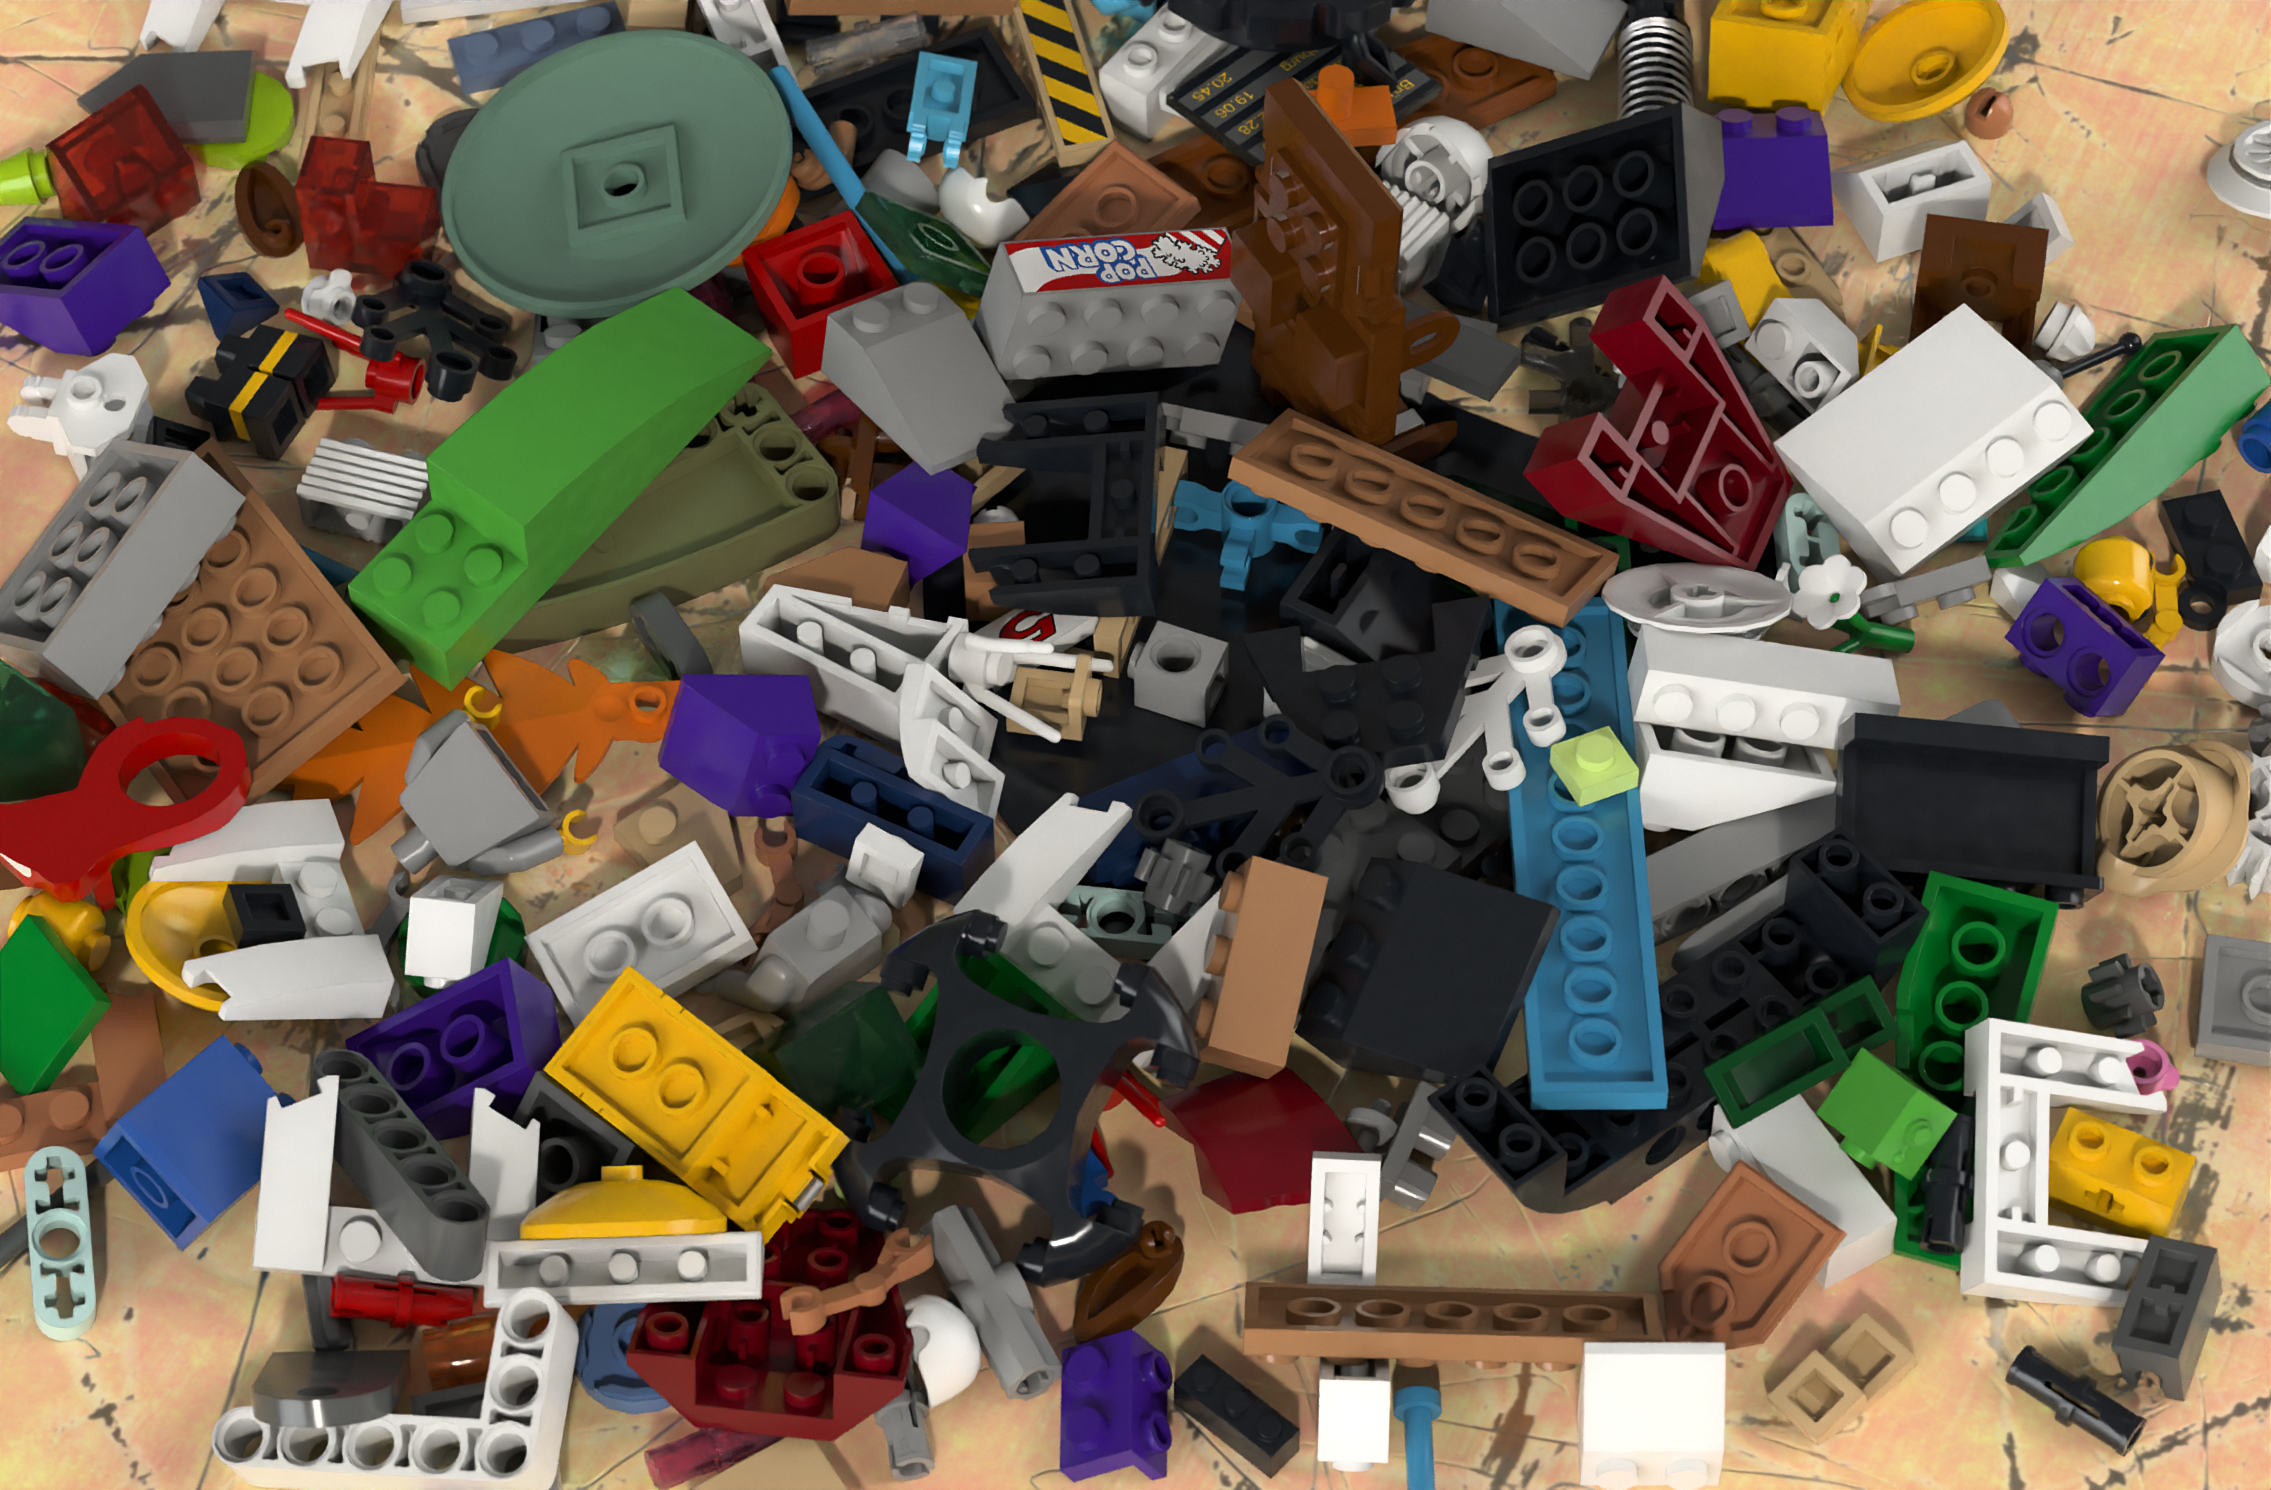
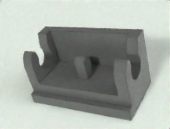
(2168, 1313)

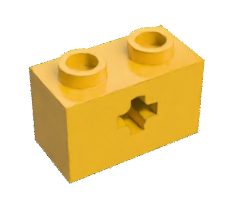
(2116, 1177)

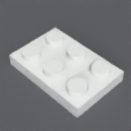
(662, 922)

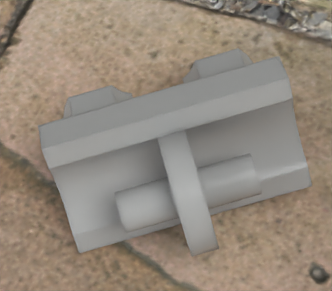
(1412, 1127)

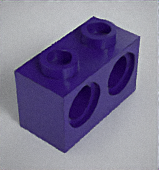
(2090, 634)

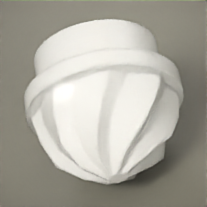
(2066, 333)

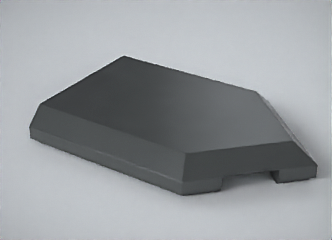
(199, 93)

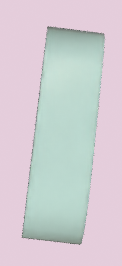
(1794, 544)

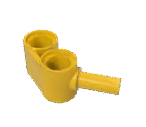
(1750, 272)

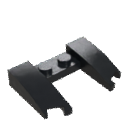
(1117, 567)

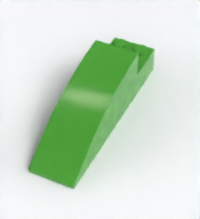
(546, 476)

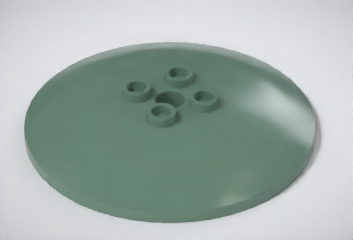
(650, 108)

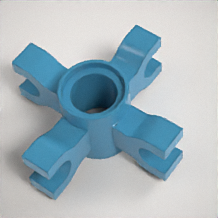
(1246, 524)

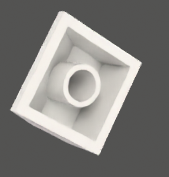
(1651, 1414)

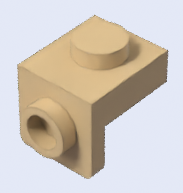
(1057, 698)

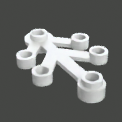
(1530, 662)

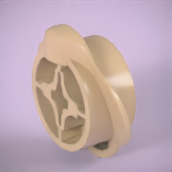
(2188, 818)

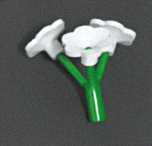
(1832, 600)

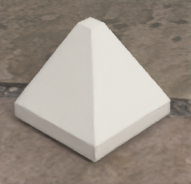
(2016, 586)

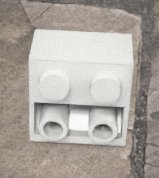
(1895, 191)

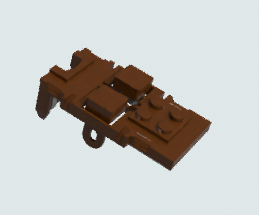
(1329, 284)

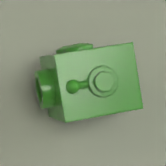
(1885, 1115)

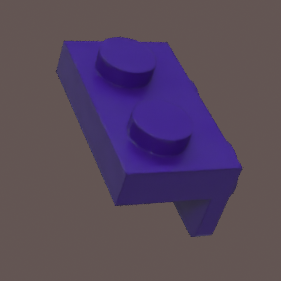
(1114, 1407)

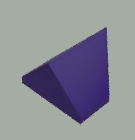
(919, 519)

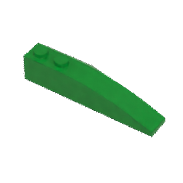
(2148, 432)
(1970, 963)

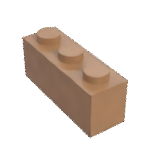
(1258, 966)

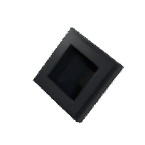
(1368, 61)

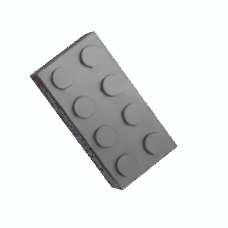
(1108, 303)

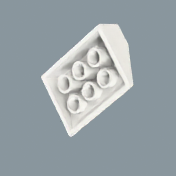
(1932, 443)

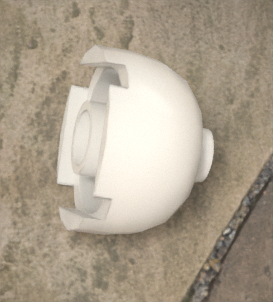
(1439, 164)

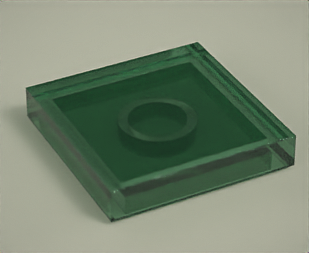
(926, 244)

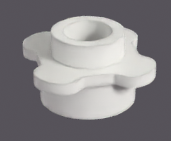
(330, 298)

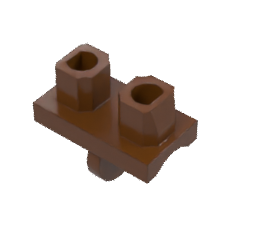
(861, 459)

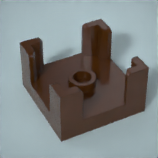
(1988, 268)

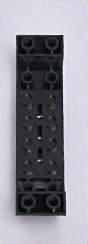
(1836, 923)

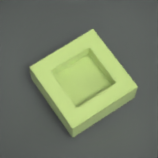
(1594, 766)

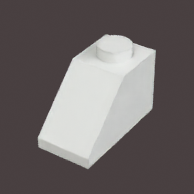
(451, 928)
(1354, 1414)

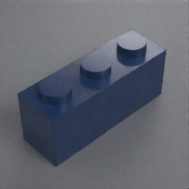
(844, 794)

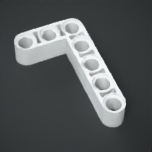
(423, 1440)

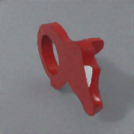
(78, 835)

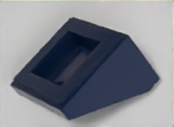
(235, 303)

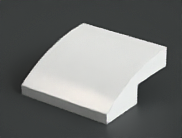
(948, 740)

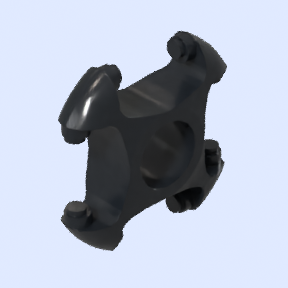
(1052, 1164)

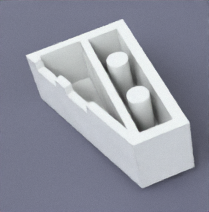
(847, 651)

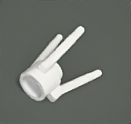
(988, 661)

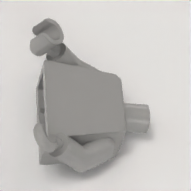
(811, 952)

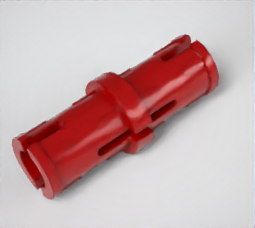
(398, 1301)

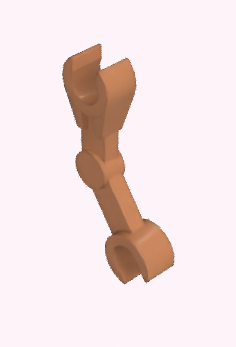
(787, 893)
(897, 1262)

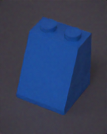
(194, 1141)

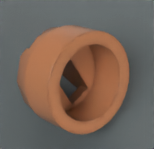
(1998, 119)

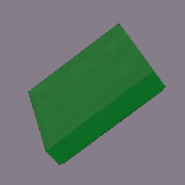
(44, 1006)

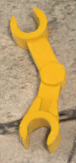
(2166, 621)

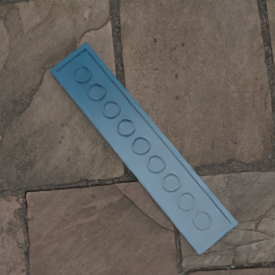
(1596, 991)

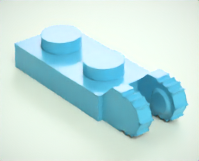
(940, 105)

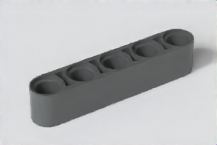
(404, 1170)

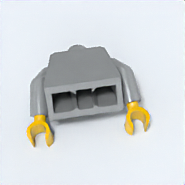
(476, 802)

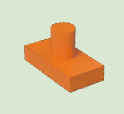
(1360, 113)

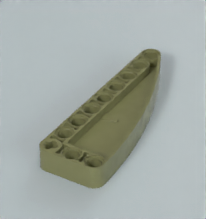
(719, 512)

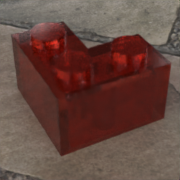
(356, 220)

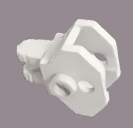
(85, 409)

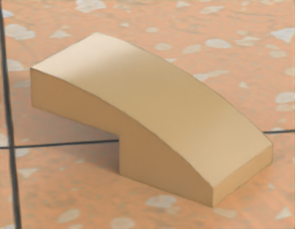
(1843, 1381)

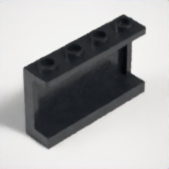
(1974, 803)

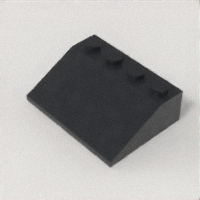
(1599, 213)

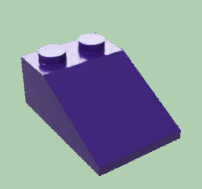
(76, 282)
(472, 1035)

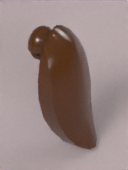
(267, 211)
(1131, 1285)

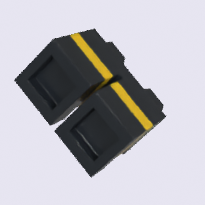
(263, 388)

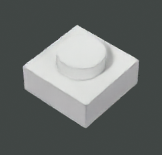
(2044, 213)
(884, 865)

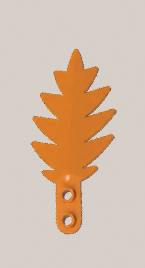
(538, 728)

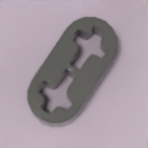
(668, 637)

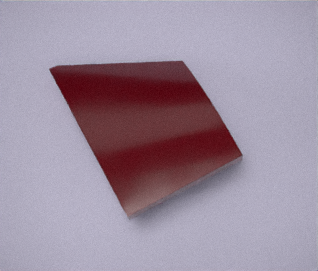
(1256, 1137)

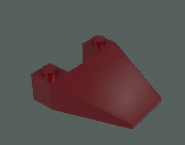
(1681, 448)

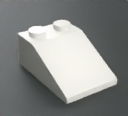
(1713, 778)

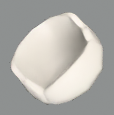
(975, 216)
(943, 1348)

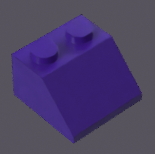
(1774, 170)
(742, 740)

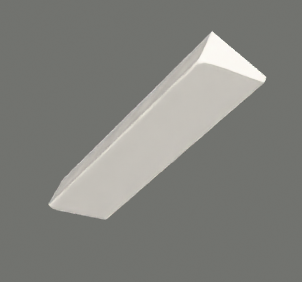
(628, 1268)

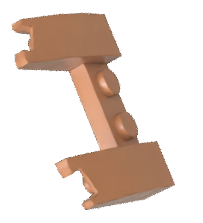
(77, 1117)

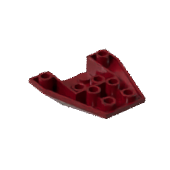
(745, 1368)

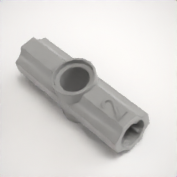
(994, 1302)

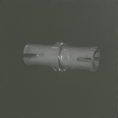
(866, 43)

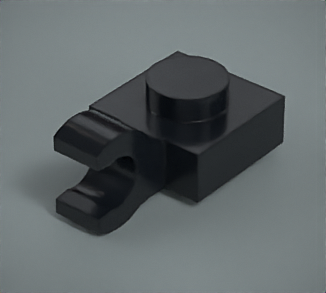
(1459, 272)

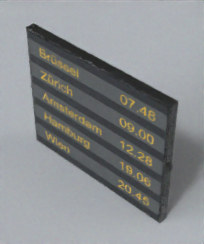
(1230, 93)

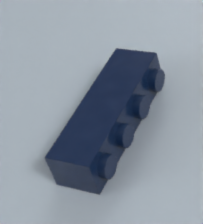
(1188, 782)

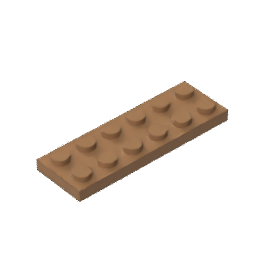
(1424, 517)
(1440, 1324)

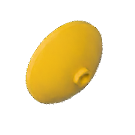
(1925, 58)
(179, 924)
(622, 1207)

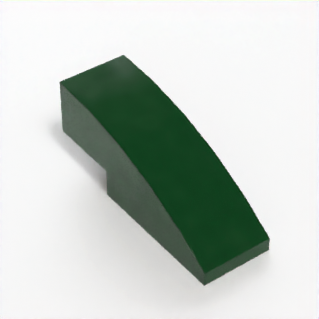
(1800, 1050)

